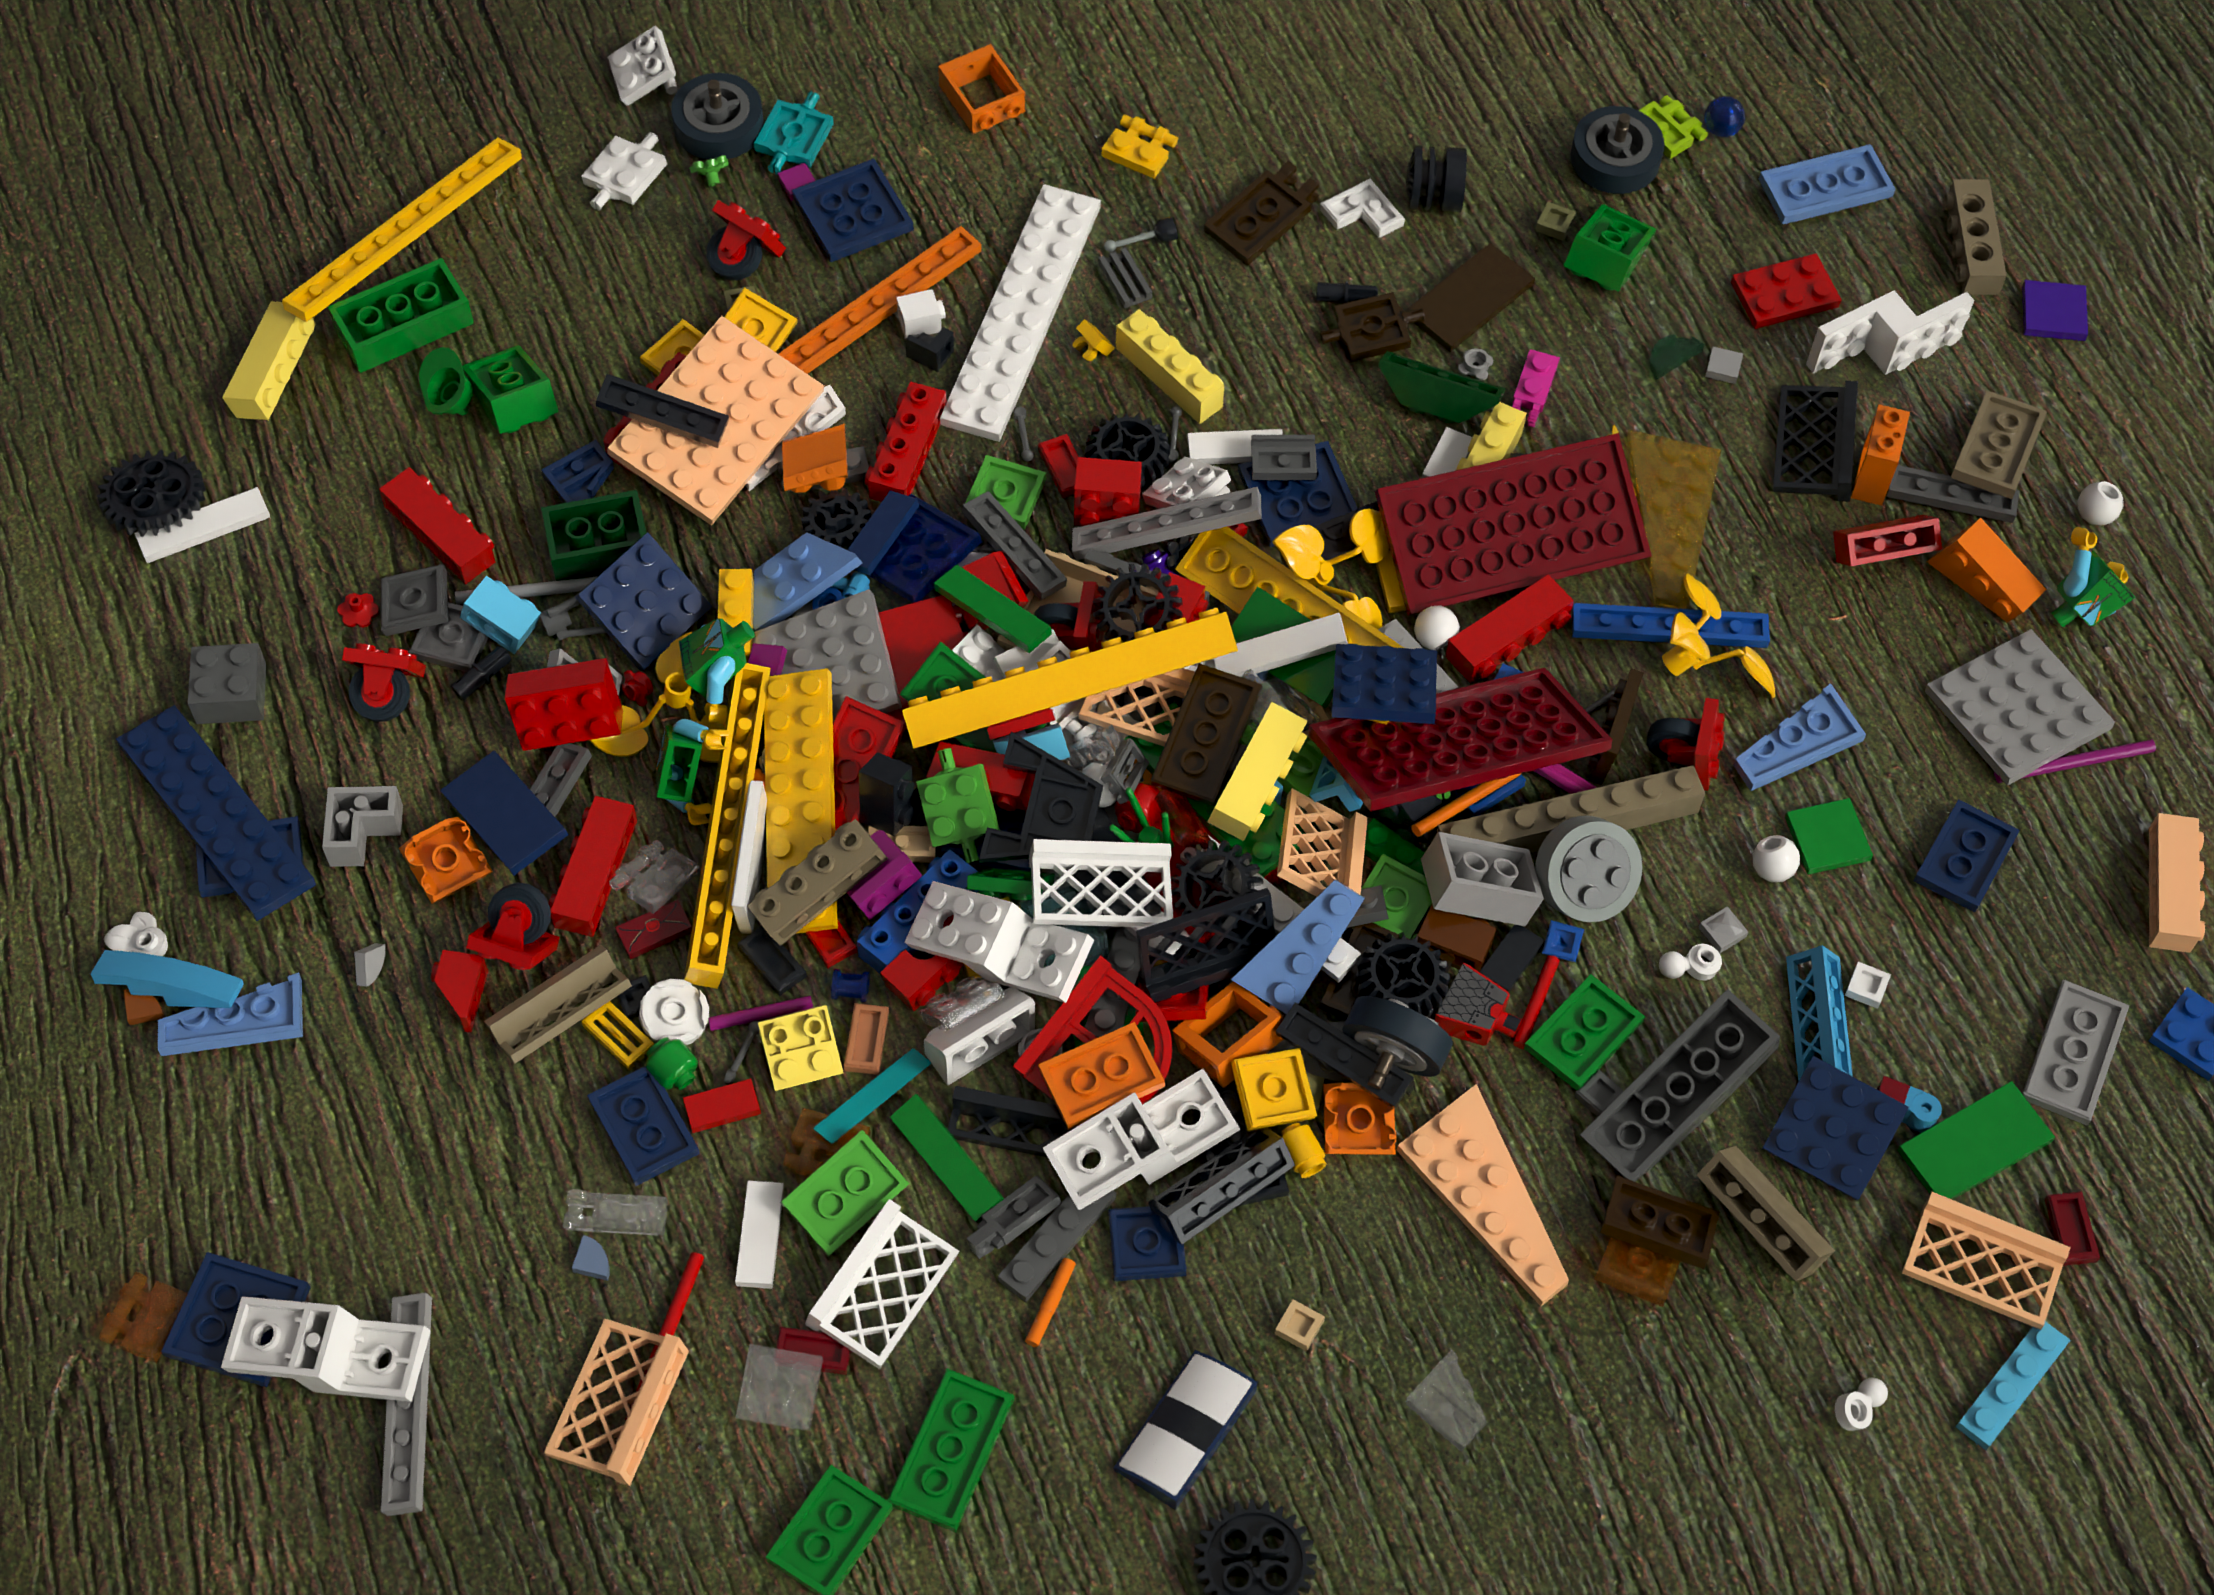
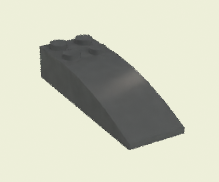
(1682, 1087)

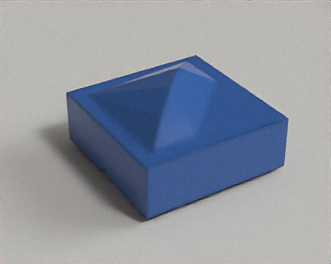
(1563, 941)

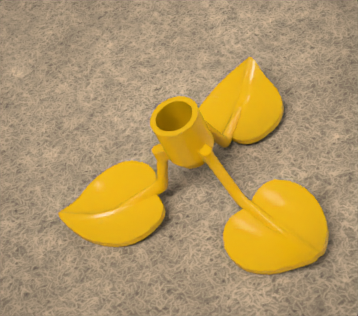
(1303, 550)
(1692, 647)
(676, 695)

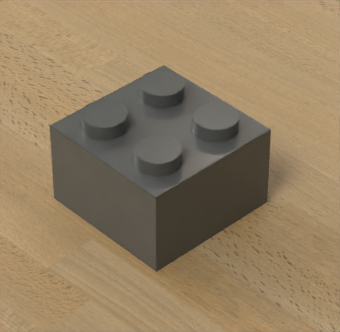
(227, 683)

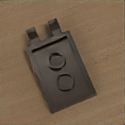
(1262, 213)

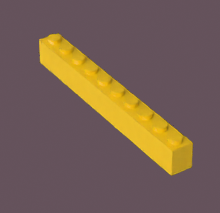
(1070, 679)
(734, 773)

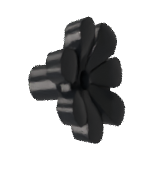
(1177, 550)

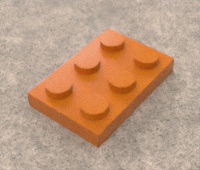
(1101, 1074)

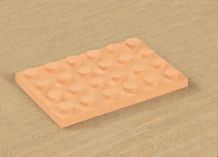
(734, 377)

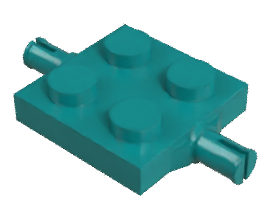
(793, 133)

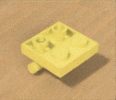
(800, 1047)

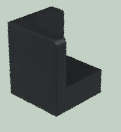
(929, 350)

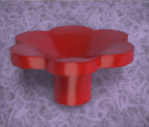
(358, 610)

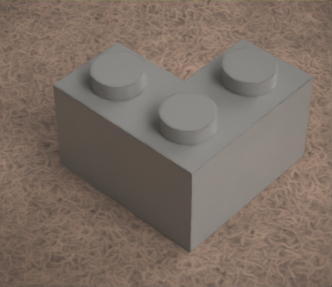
(353, 816)

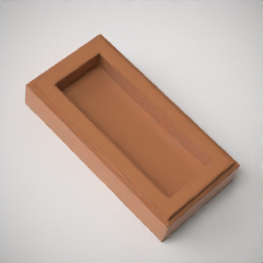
(866, 1039)

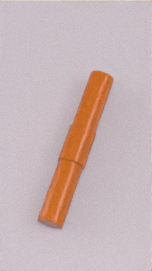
(1050, 1302)

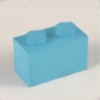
(500, 614)

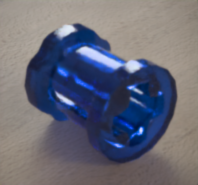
(850, 985)

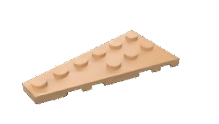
(1476, 1178)

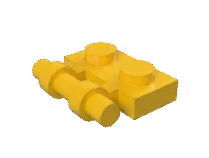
(1136, 153)

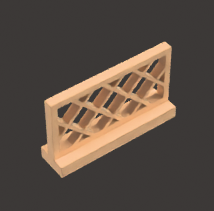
(1170, 683)
(1347, 840)
(1992, 1233)
(645, 1411)

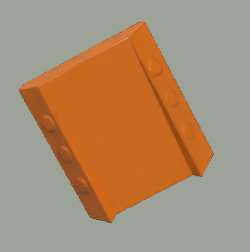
(815, 460)
(445, 859)
(1357, 1122)

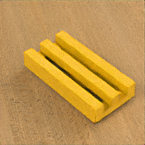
(600, 1036)

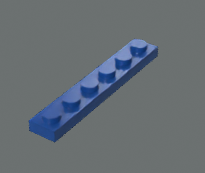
(1655, 625)

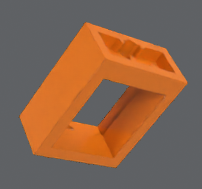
(983, 63)
(1880, 454)
(1256, 1042)

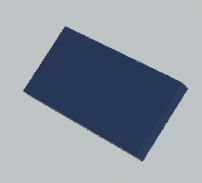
(504, 812)

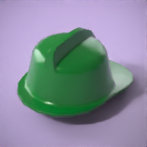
(444, 383)

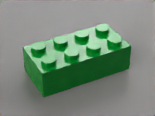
(400, 315)

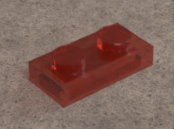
(1182, 819)

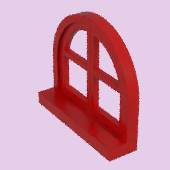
(1080, 1002)

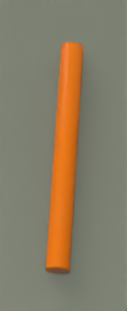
(1459, 805)

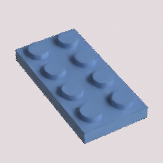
(1826, 184)

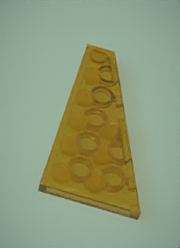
(1674, 502)

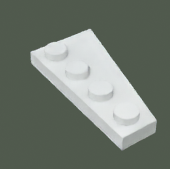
(820, 416)

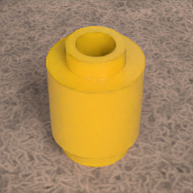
(1304, 1150)

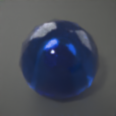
(1724, 116)

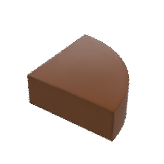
(141, 1008)

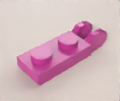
(1535, 383)

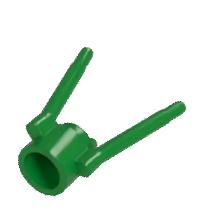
(1148, 834)

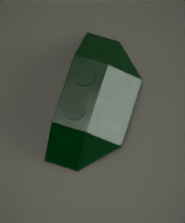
(1437, 390)

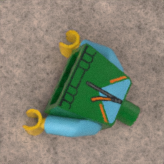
(2092, 586)
(711, 659)
(679, 764)

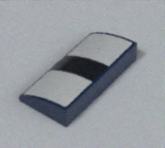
(1186, 1428)

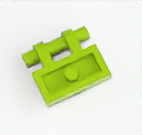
(1676, 136)

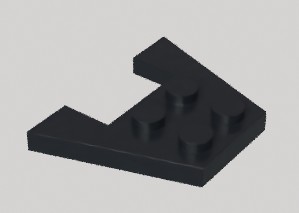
(1059, 807)

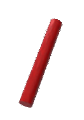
(1536, 1001)

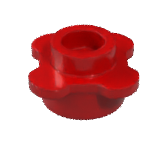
(637, 686)

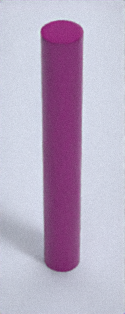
(760, 1013)

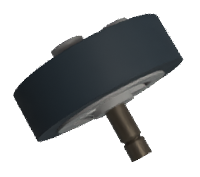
(1398, 1037)

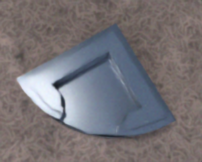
(591, 1260)

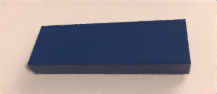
(882, 530)

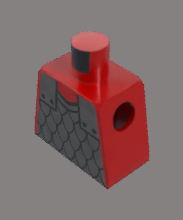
(1476, 1008)

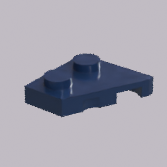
(579, 473)

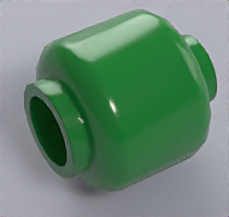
(671, 1063)

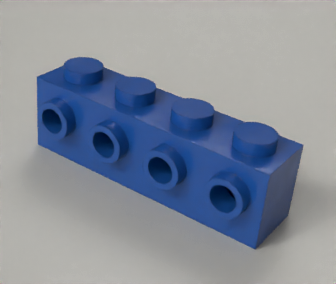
(885, 939)

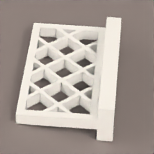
(1096, 857)
(856, 1267)

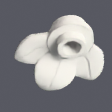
(139, 936)

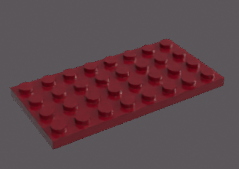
(1512, 523)
(1476, 738)

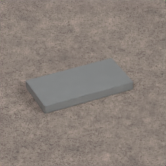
(2075, 1052)

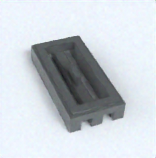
(1116, 260)
(1121, 765)

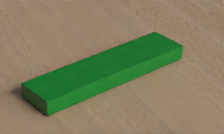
(993, 608)
(946, 1157)

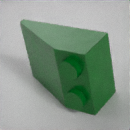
(1609, 247)
(511, 389)

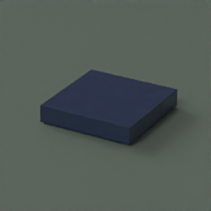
(1143, 1246)

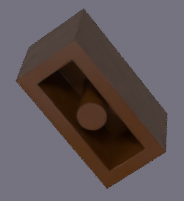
(1458, 936)

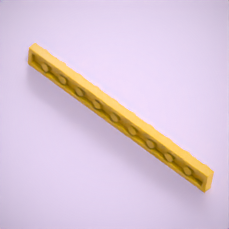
(401, 229)

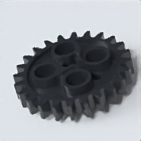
(151, 493)
(1252, 1527)

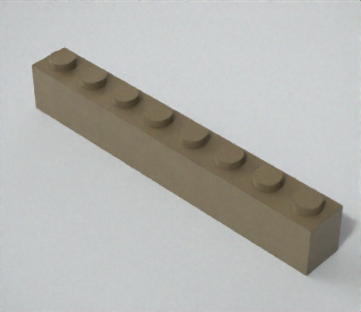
(1623, 803)

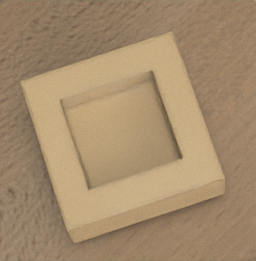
(1299, 1325)

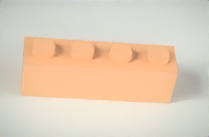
(2175, 883)

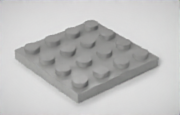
(846, 641)
(2019, 706)

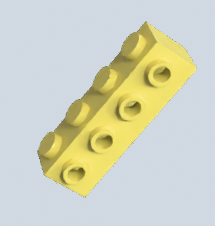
(267, 363)
(1170, 366)
(1498, 438)
(1257, 772)

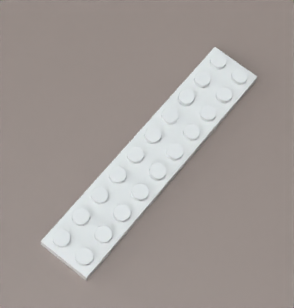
(1020, 313)

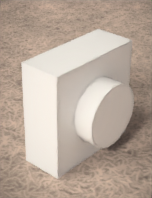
(1867, 985)

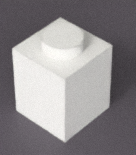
(920, 313)

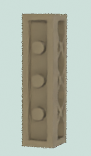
(555, 1002)

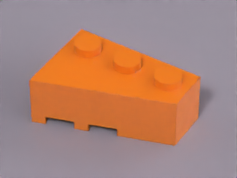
(1988, 571)

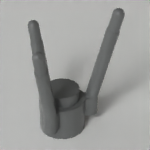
(557, 619)

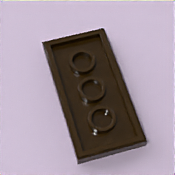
(1471, 296)
(1206, 734)

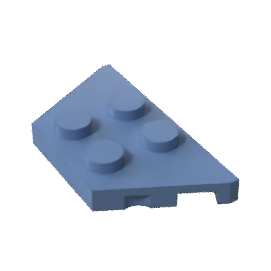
(797, 577)

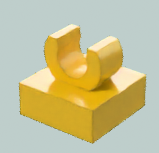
(1094, 339)

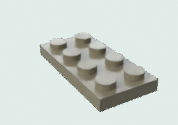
(1999, 444)

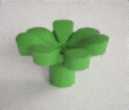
(710, 169)

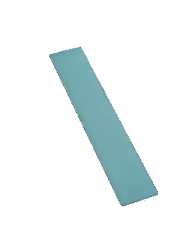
(872, 1096)

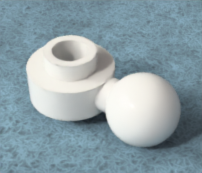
(1674, 964)
(1855, 1408)

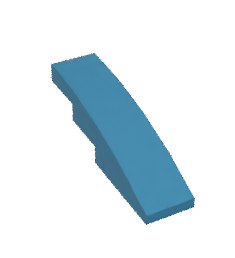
(176, 980)

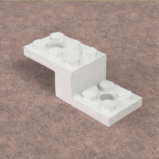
(1889, 332)
(999, 941)
(1141, 1139)
(326, 1348)

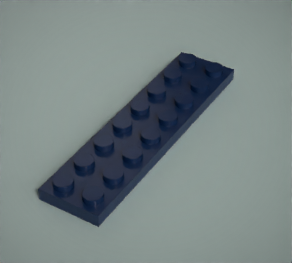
(216, 813)

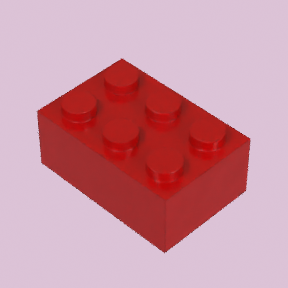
(564, 704)

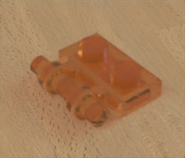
(812, 1141)
(154, 1321)

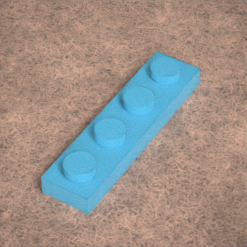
(2012, 1384)

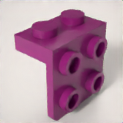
(887, 880)

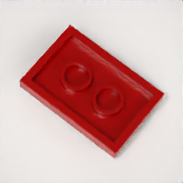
(1786, 291)

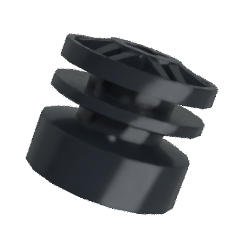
(1437, 178)

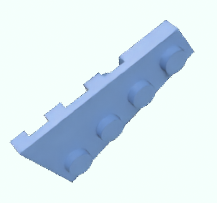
(1810, 735)
(1295, 956)
(258, 1017)

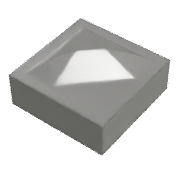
(1723, 929)

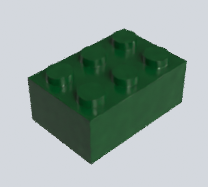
(591, 533)

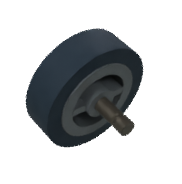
(717, 116)
(1617, 149)

